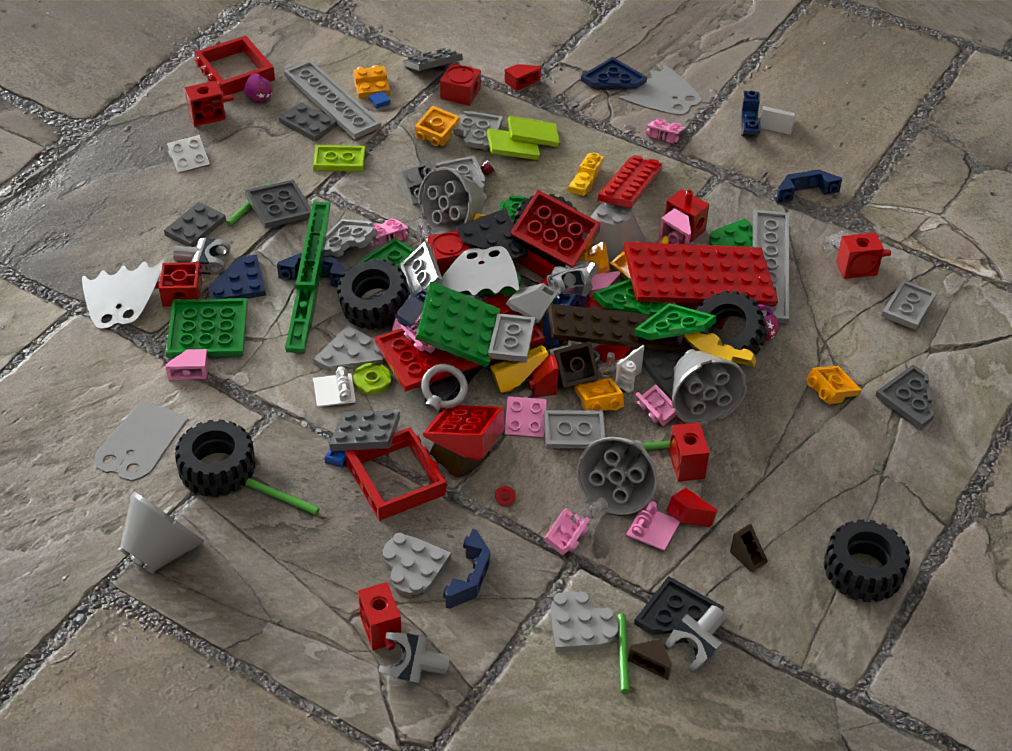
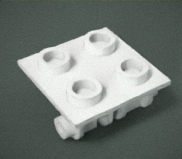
(188, 153)
(629, 368)
(334, 389)

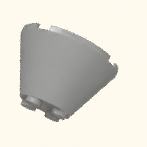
(449, 200)
(616, 228)
(706, 387)
(619, 473)
(154, 535)

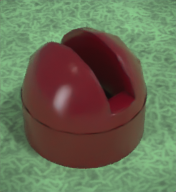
(487, 168)

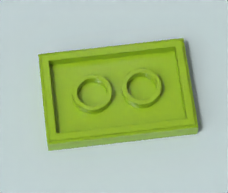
(533, 131)
(502, 144)
(339, 158)

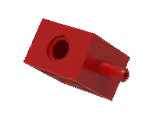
(460, 84)
(206, 103)
(693, 207)
(446, 249)
(860, 255)
(179, 282)
(688, 451)
(379, 615)

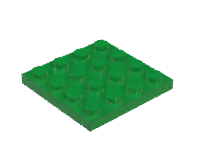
(457, 323)
(207, 325)

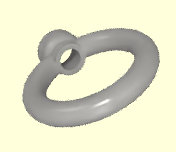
(434, 402)

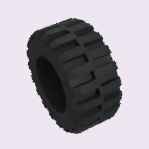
(370, 276)
(742, 306)
(219, 476)
(864, 581)

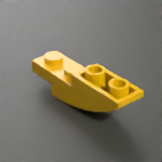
(586, 175)
(712, 344)

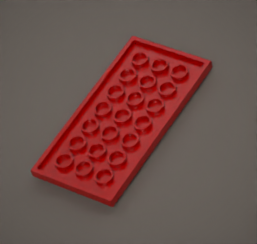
(696, 272)
(411, 364)

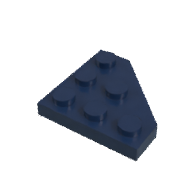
(613, 75)
(239, 280)

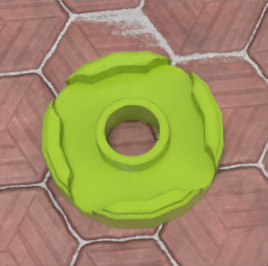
(372, 387)

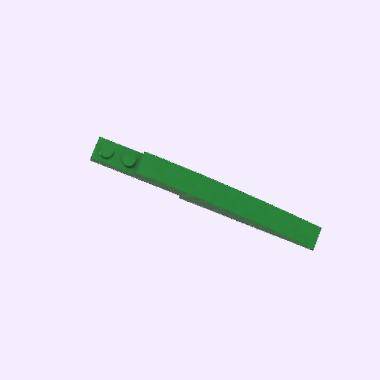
(308, 278)

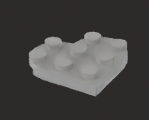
(474, 128)
(467, 167)
(348, 234)
(413, 564)
(579, 624)

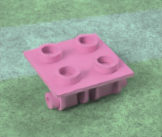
(659, 126)
(390, 228)
(525, 417)
(653, 527)

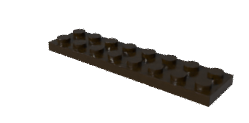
(607, 328)

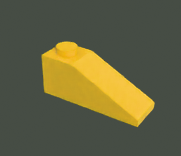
(512, 373)

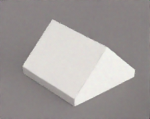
(777, 120)

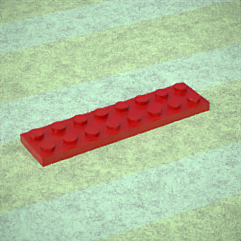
(630, 181)

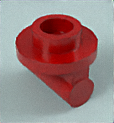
(505, 495)

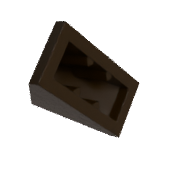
(747, 548)
(652, 657)

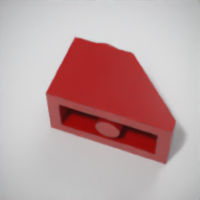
(522, 75)
(545, 378)
(691, 509)

